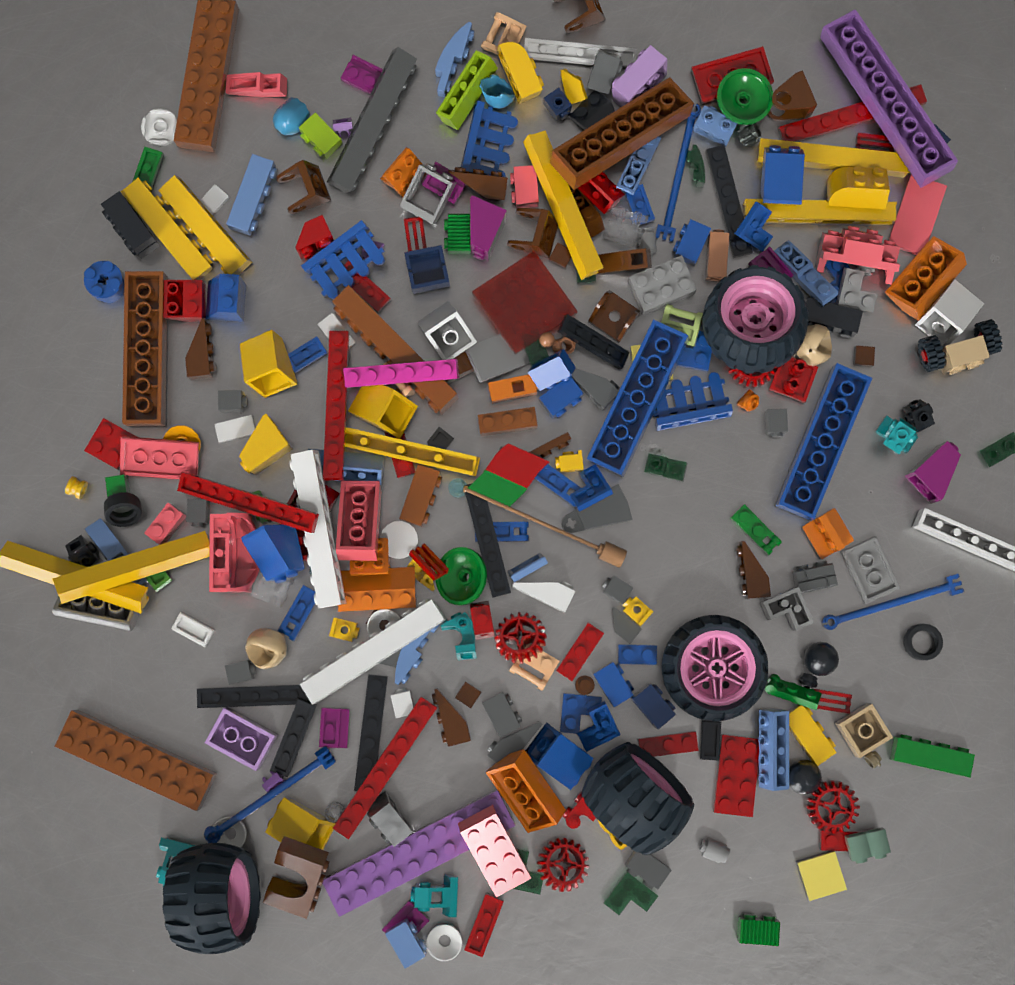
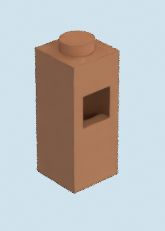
(717, 255)

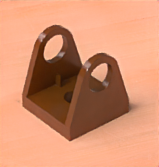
(591, 17)
(795, 99)
(313, 182)
(544, 233)
(613, 303)

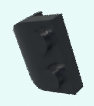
(592, 110)

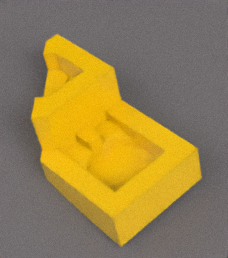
(573, 87)
(421, 576)

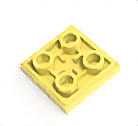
(821, 875)

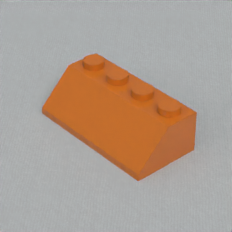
(926, 277)
(379, 591)
(526, 791)

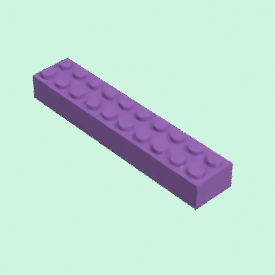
(888, 98)
(409, 859)

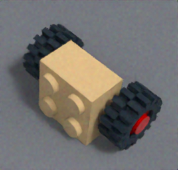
(963, 354)

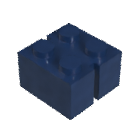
(427, 269)
(653, 706)

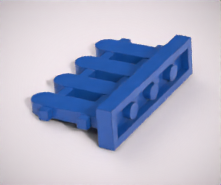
(485, 134)
(344, 244)
(700, 404)

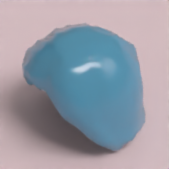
(497, 91)
(290, 116)

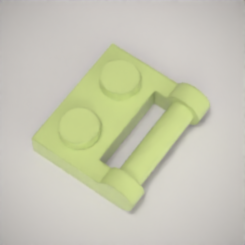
(691, 331)

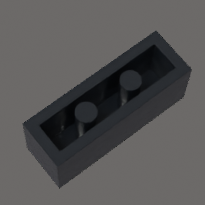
(834, 317)

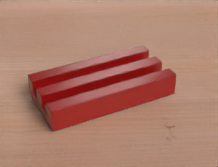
(873, 144)
(413, 219)
(431, 561)
(848, 701)

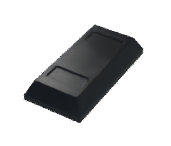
(710, 740)

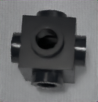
(919, 414)
(81, 551)

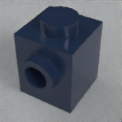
(557, 104)

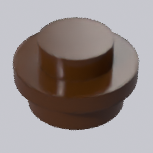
(584, 685)

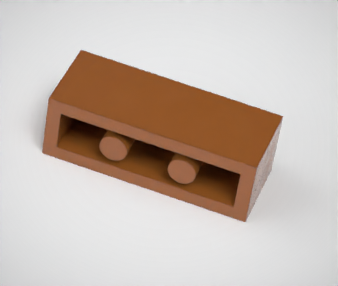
(507, 421)
(420, 496)

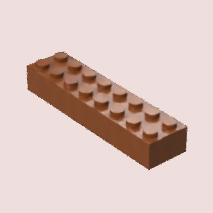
(206, 74)
(621, 133)
(390, 346)
(144, 349)
(135, 759)

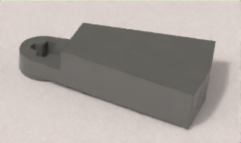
(606, 512)

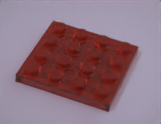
(524, 302)

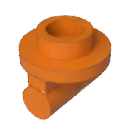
(749, 401)

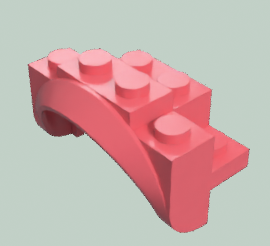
(859, 249)
(230, 554)

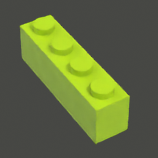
(466, 90)

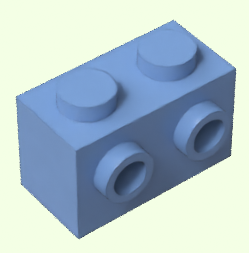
(714, 125)
(406, 942)

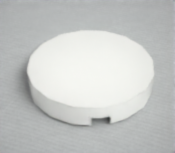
(159, 127)
(401, 539)

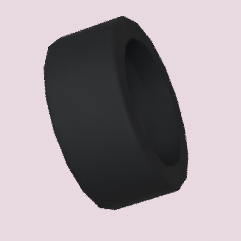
(122, 499)
(938, 642)

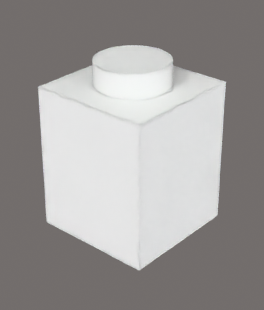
(402, 702)

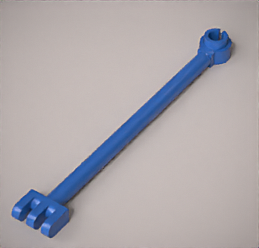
(666, 228)
(948, 586)
(324, 757)

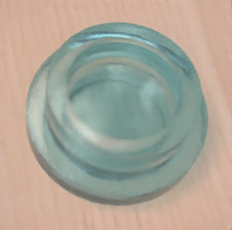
(456, 487)

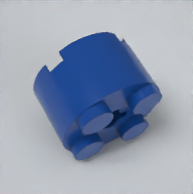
(94, 279)

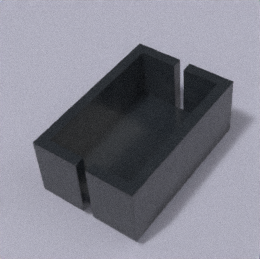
(129, 225)

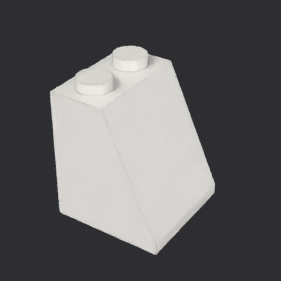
(950, 313)
(447, 331)

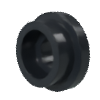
(808, 681)

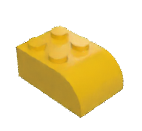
(520, 71)
(858, 187)

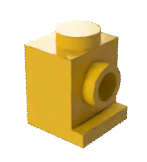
(569, 462)
(644, 612)
(337, 624)

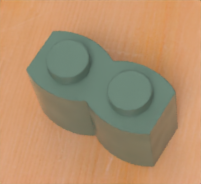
(867, 845)

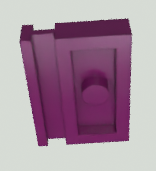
(361, 74)
(439, 187)
(770, 259)
(334, 728)
(412, 914)

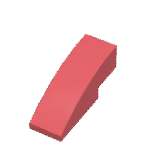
(256, 84)

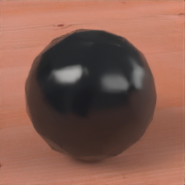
(821, 658)
(804, 777)

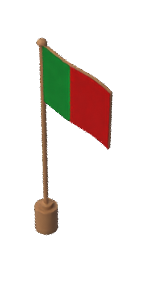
(508, 479)

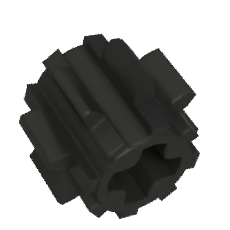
(749, 134)

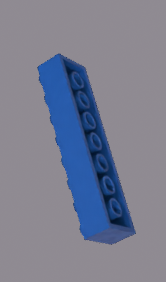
(638, 398)
(823, 442)

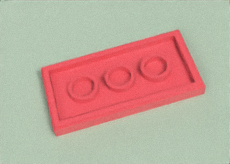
(917, 215)
(158, 457)

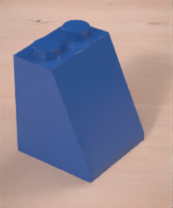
(782, 175)
(226, 298)
(275, 551)
(559, 756)

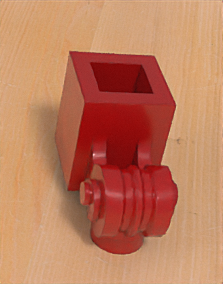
(580, 808)

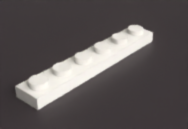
(574, 52)

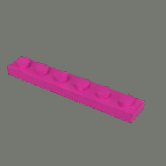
(401, 373)

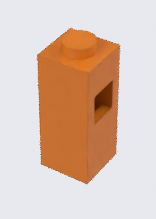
(512, 388)

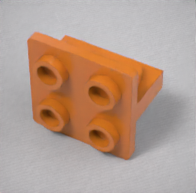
(402, 171)
(827, 533)
(380, 566)

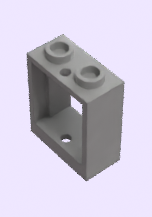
(419, 210)

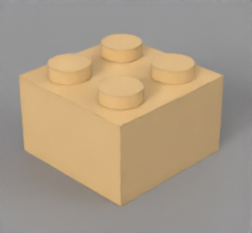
(863, 730)

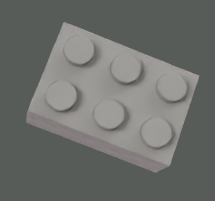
(662, 285)

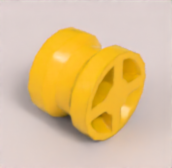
(76, 487)

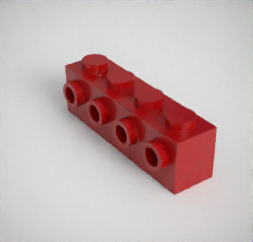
(602, 192)

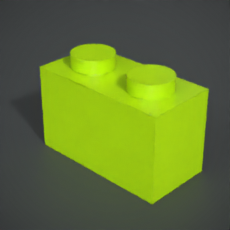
(320, 136)

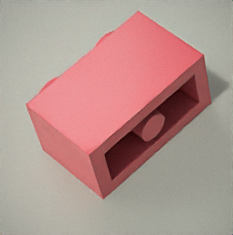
(525, 187)
(165, 524)

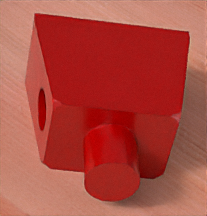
(482, 620)

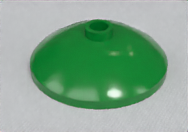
(745, 85)
(454, 585)

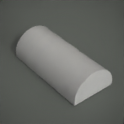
(97, 612)

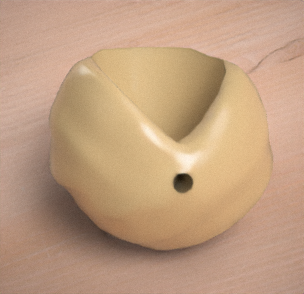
(816, 345)
(266, 648)

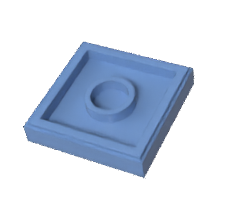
(527, 567)

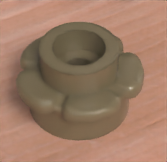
(873, 759)

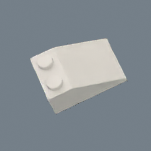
(550, 593)

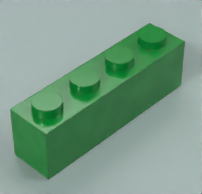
(931, 756)

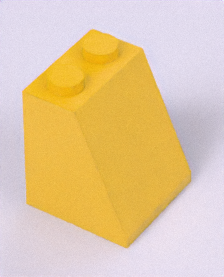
(267, 364)
(383, 409)
(264, 446)
(300, 824)

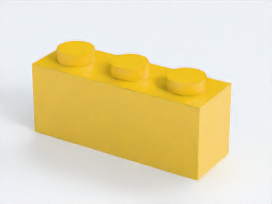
(810, 735)

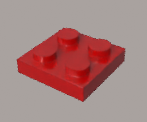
(107, 443)

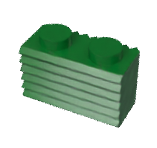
(458, 234)
(758, 930)

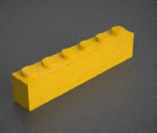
(204, 225)
(167, 231)

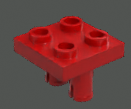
(794, 379)

